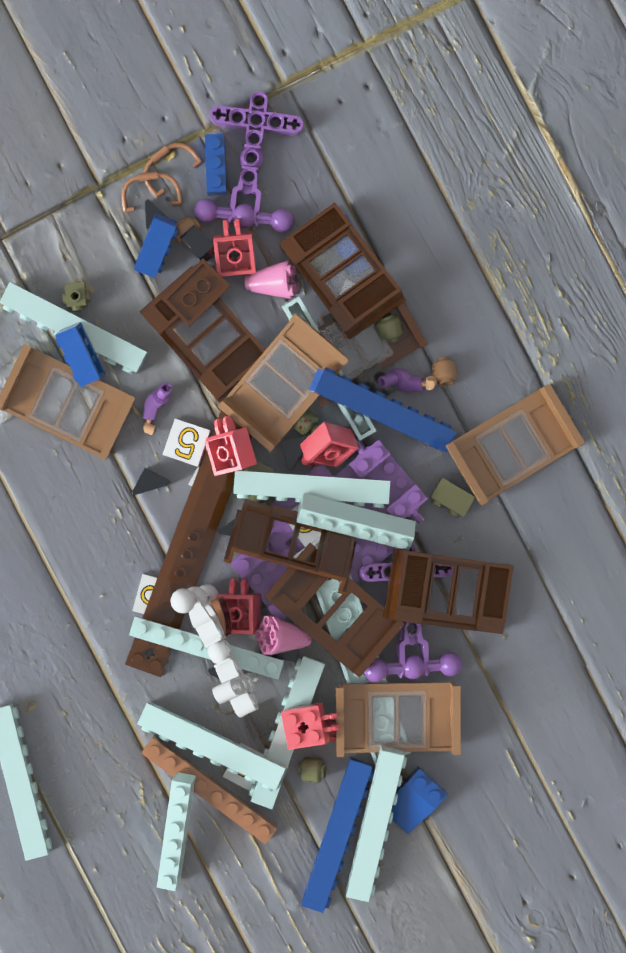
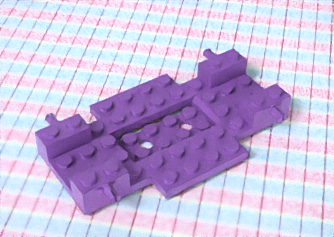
(370, 464)

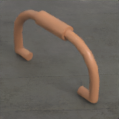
(160, 154)
(150, 176)

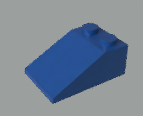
(416, 799)

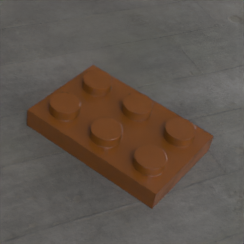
(196, 293)

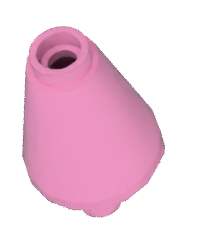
(274, 280)
(280, 636)

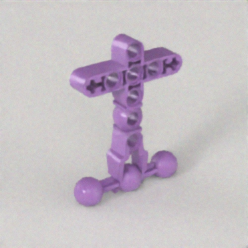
(281, 219)
(413, 665)

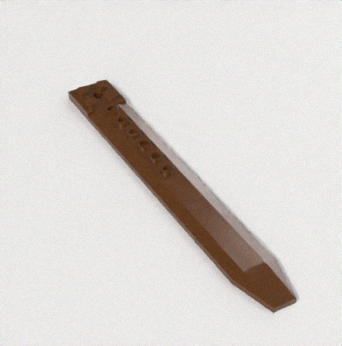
(184, 558)

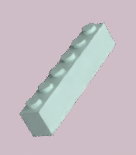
(356, 521)
(176, 831)

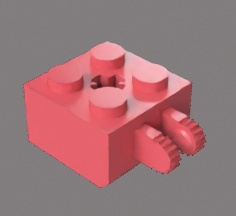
(238, 241)
(328, 446)
(230, 448)
(247, 604)
(315, 718)

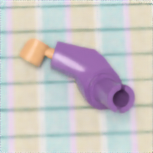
(406, 382)
(154, 401)

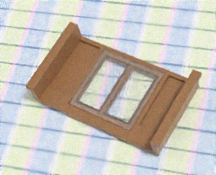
(278, 383)
(50, 398)
(514, 444)
(398, 717)

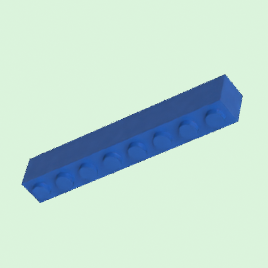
(382, 410)
(336, 835)

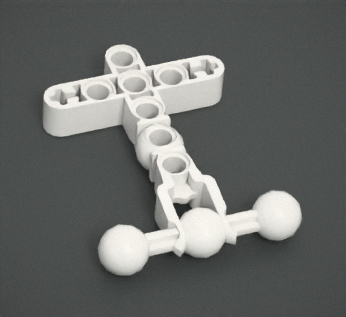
(235, 684)

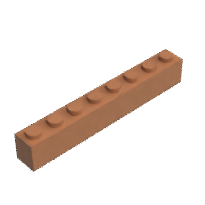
(211, 790)

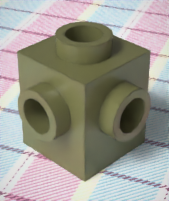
(71, 291)

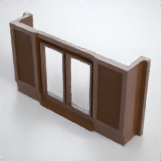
(228, 366)
(252, 534)
(412, 585)
(360, 642)

